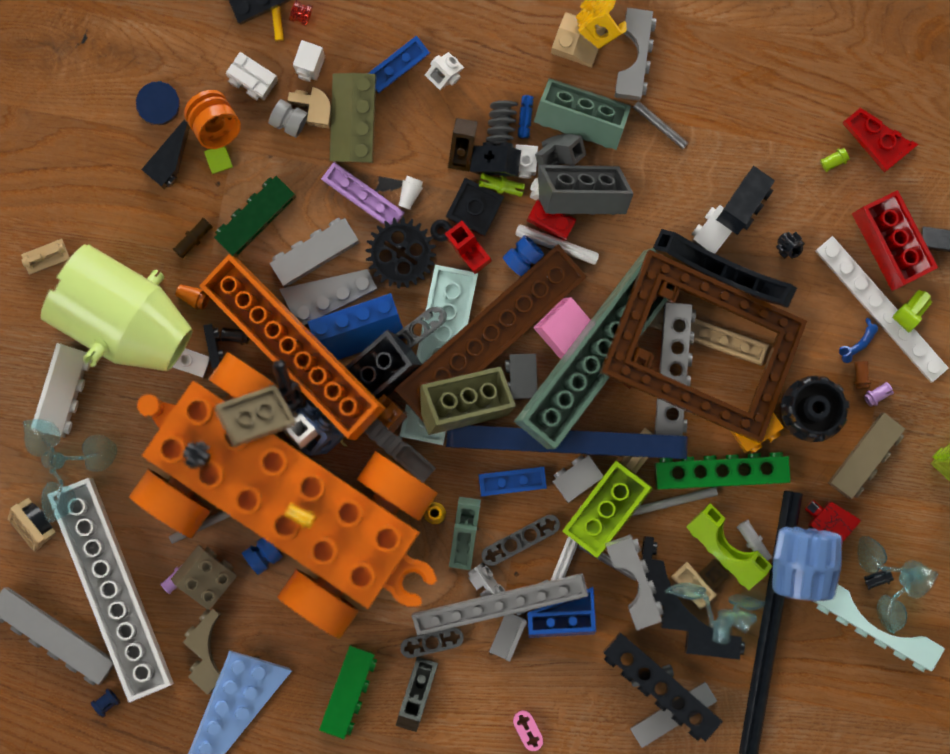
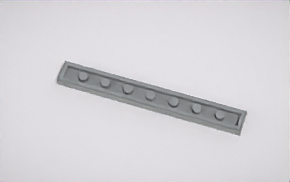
(500, 604)

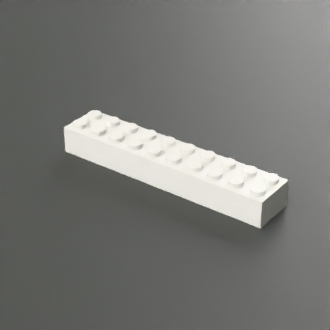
(113, 594)

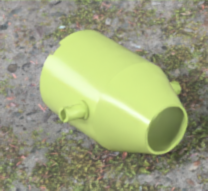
(116, 312)

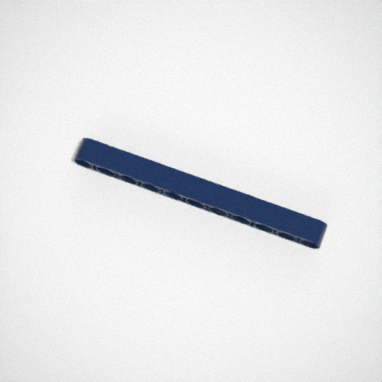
(574, 442)

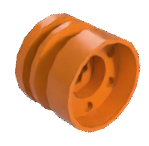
(212, 119)

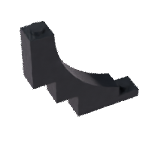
(677, 617)

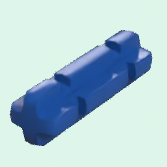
(525, 116)

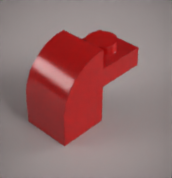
(468, 247)

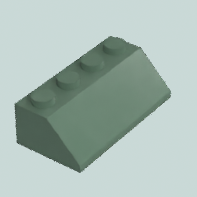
(582, 114)

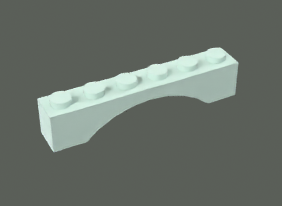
(918, 649)

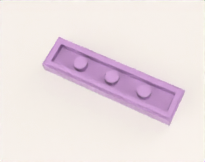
(361, 195)

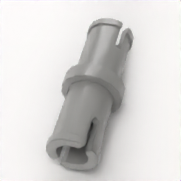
(753, 540)

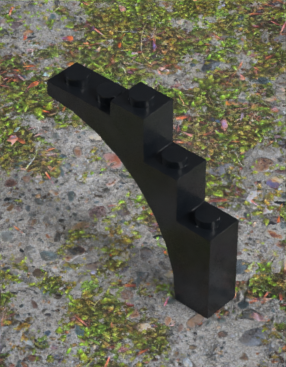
(695, 257)

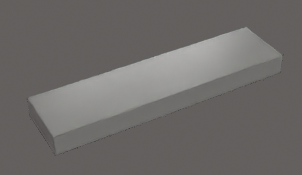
(661, 721)

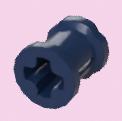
(105, 702)

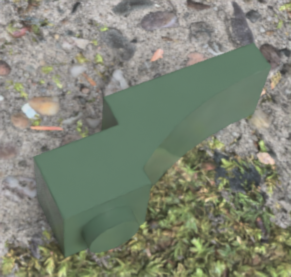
(464, 533)

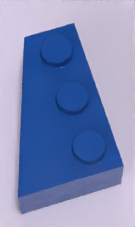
(564, 618)

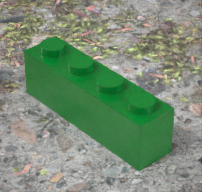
(347, 691)

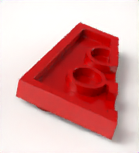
(879, 141)

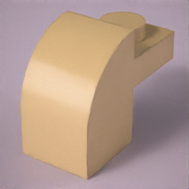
(318, 103)

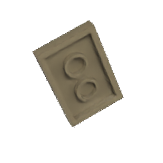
(254, 415)

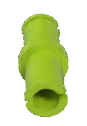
(501, 185)

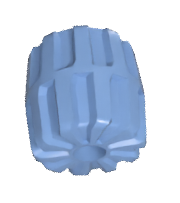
(807, 563)

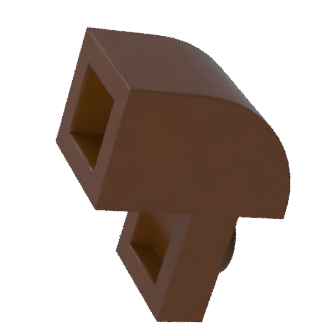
(393, 415)

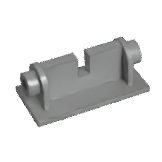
(483, 577)

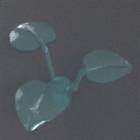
(39, 440)
(914, 577)
(723, 625)

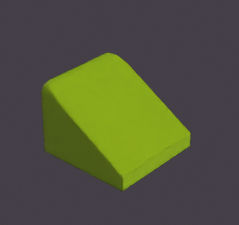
(218, 159)

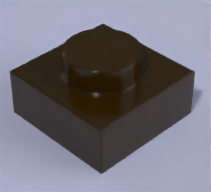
(713, 574)

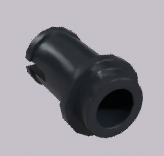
(234, 335)
(878, 579)

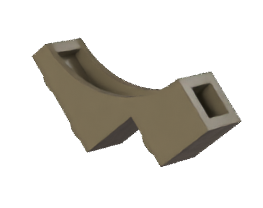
(198, 639)

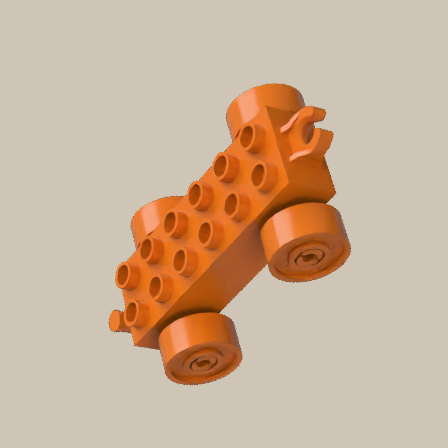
(353, 540)

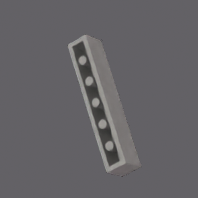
(54, 636)

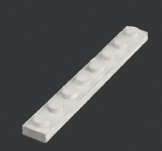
(880, 308)

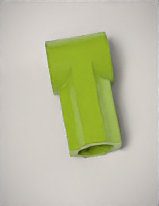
(910, 313)

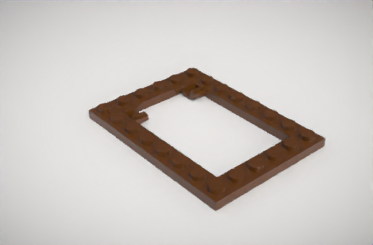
(624, 351)

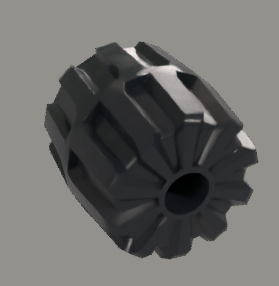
(798, 411)

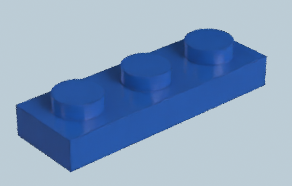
(399, 63)
(512, 481)

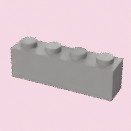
(315, 252)

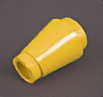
(442, 513)

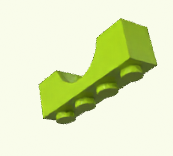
(745, 566)

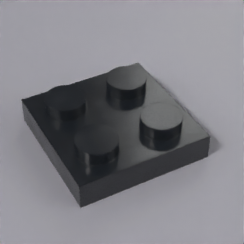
(475, 206)

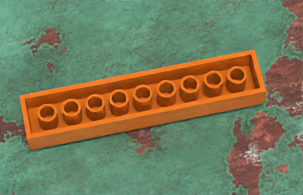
(286, 338)

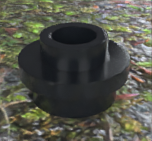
(437, 224)

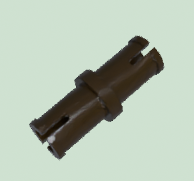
(192, 238)

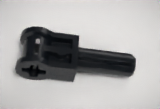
(288, 389)

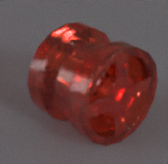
(300, 13)

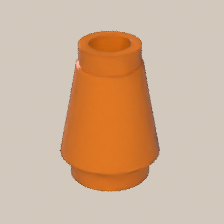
(193, 296)

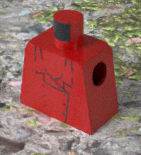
(831, 518)

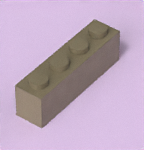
(866, 456)

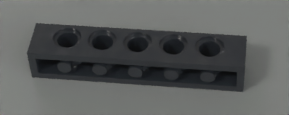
(708, 722)

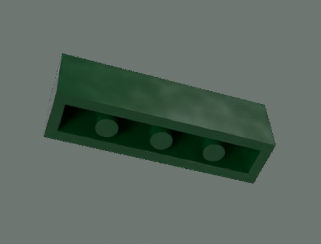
(255, 216)

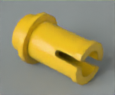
(304, 518)

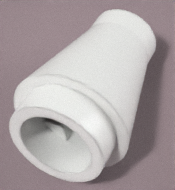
(410, 190)

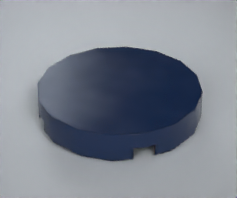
(157, 103)

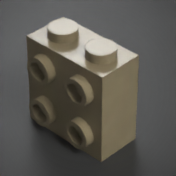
(204, 576)

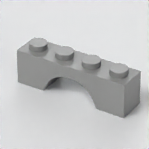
(631, 82)
(643, 608)

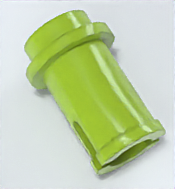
(835, 159)

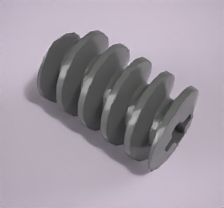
(500, 121)

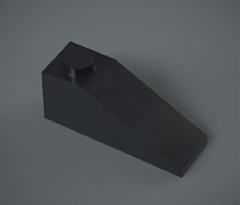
(167, 160)

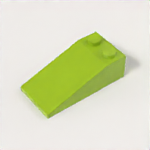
(607, 509)

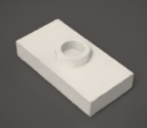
(192, 363)

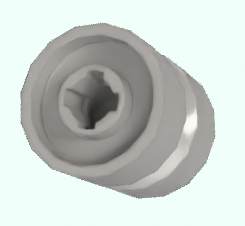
(290, 119)

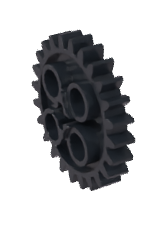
(412, 236)

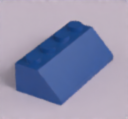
(357, 326)

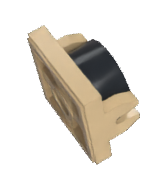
(31, 524)

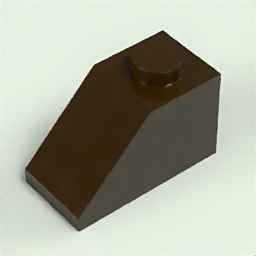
(462, 144)

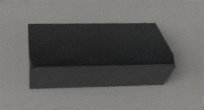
(936, 239)

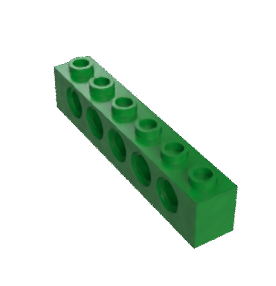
(779, 471)

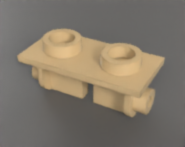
(45, 256)

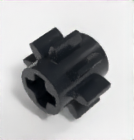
(790, 245)
(196, 454)

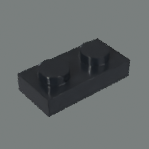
(212, 336)

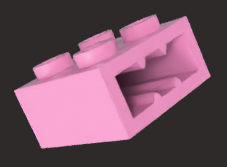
(562, 326)

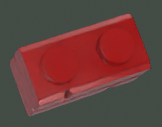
(555, 224)

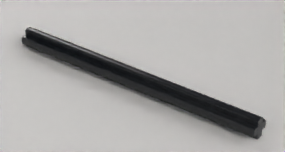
(767, 641)

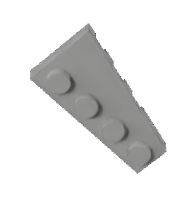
(327, 295)

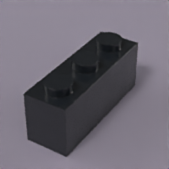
(746, 201)

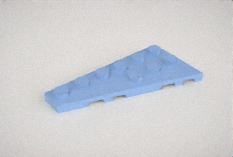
(235, 701)

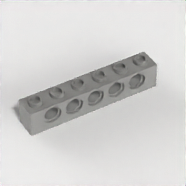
(673, 312)

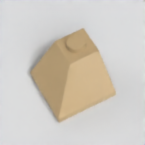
(572, 44)

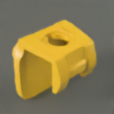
(595, 13)

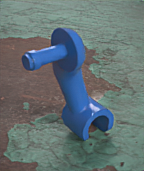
(848, 352)

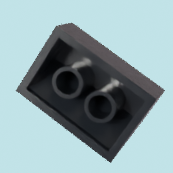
(384, 364)

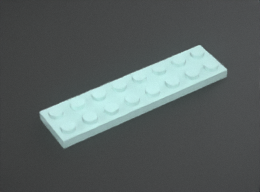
(453, 292)

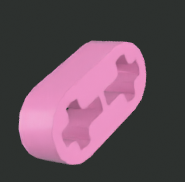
(523, 733)

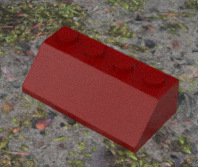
(894, 240)

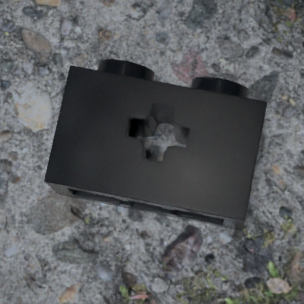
(495, 160)

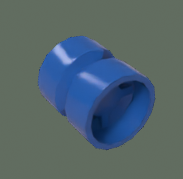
(525, 254)
(261, 555)

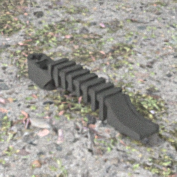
(402, 452)

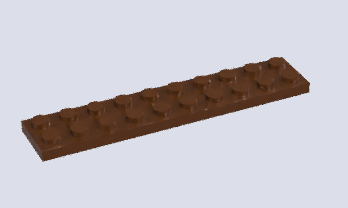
(497, 324)

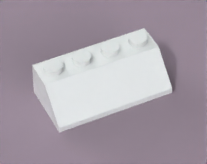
(62, 387)

